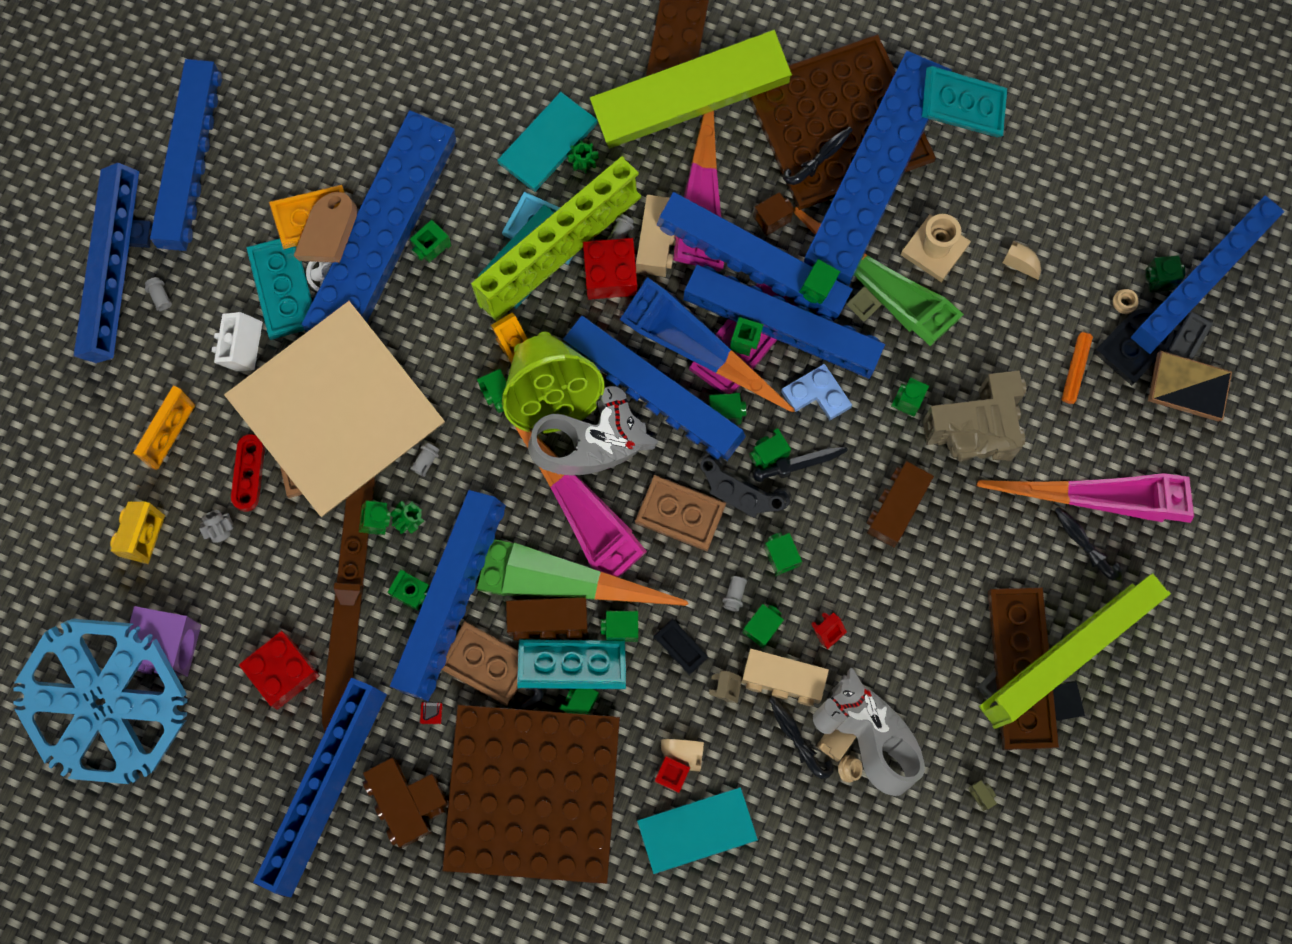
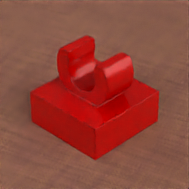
(829, 630)
(672, 774)

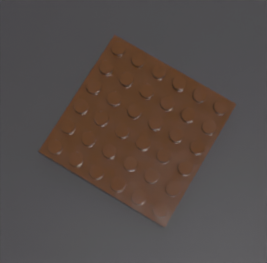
(821, 101)
(531, 794)

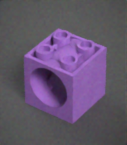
(174, 633)

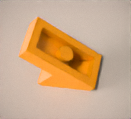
(508, 334)

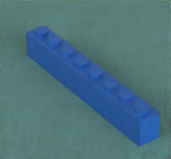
(186, 155)
(746, 253)
(106, 263)
(1207, 274)
(784, 321)
(656, 389)
(448, 595)
(320, 788)

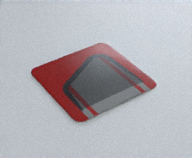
(431, 713)

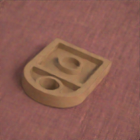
(327, 229)

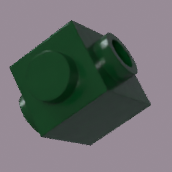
(1165, 273)

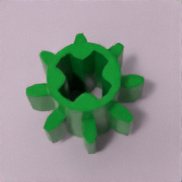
(583, 150)
(406, 517)

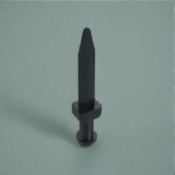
(784, 467)

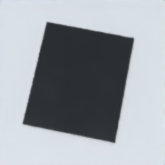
(1067, 701)

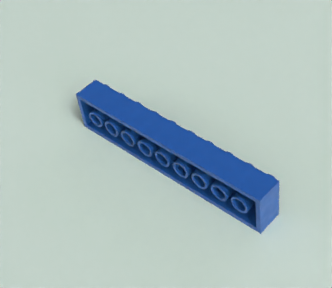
(874, 172)
(385, 219)

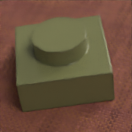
(864, 304)
(983, 795)

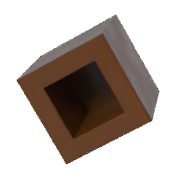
(773, 213)
(428, 797)

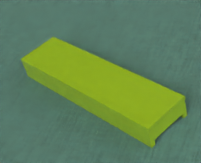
(691, 89)
(557, 239)
(1073, 651)

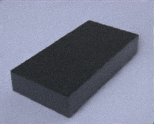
(680, 647)

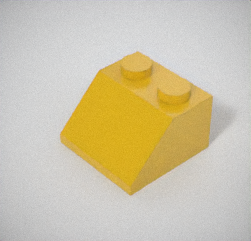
(137, 531)

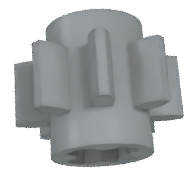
(216, 526)

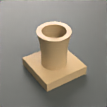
(936, 245)

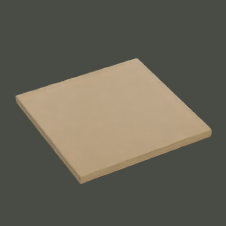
(334, 408)

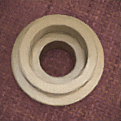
(1128, 295)
(850, 768)

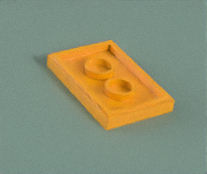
(292, 214)
(164, 428)

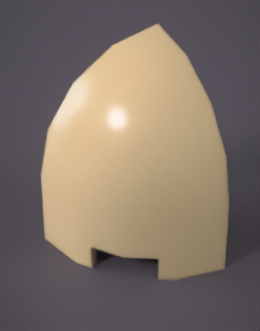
(1023, 260)
(835, 744)
(684, 751)

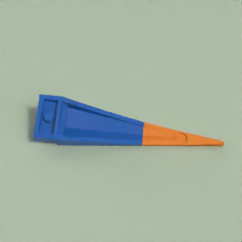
(670, 323)

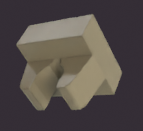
(728, 686)

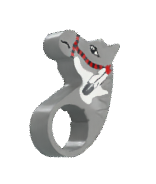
(597, 446)
(878, 728)

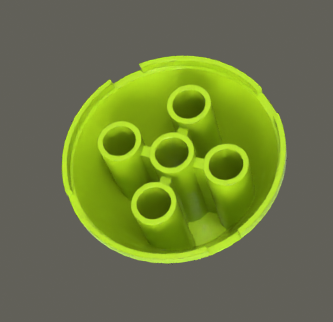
(549, 380)

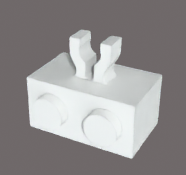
(237, 341)

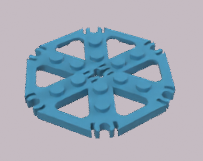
(91, 684)

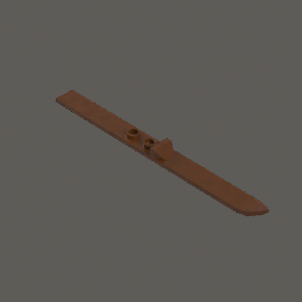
(347, 603)

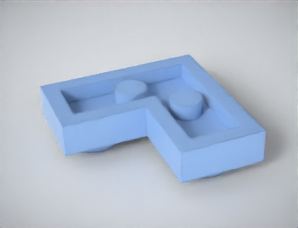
(817, 386)

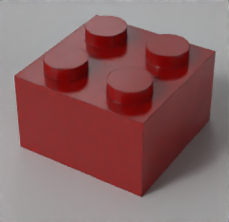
(610, 268)
(279, 670)

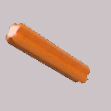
(1077, 368)

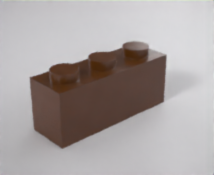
(899, 503)
(547, 618)
(395, 803)

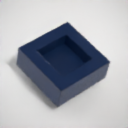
(140, 234)

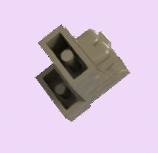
(981, 426)

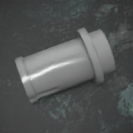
(622, 227)
(155, 288)
(425, 459)
(735, 593)

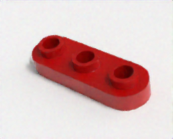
(243, 463)

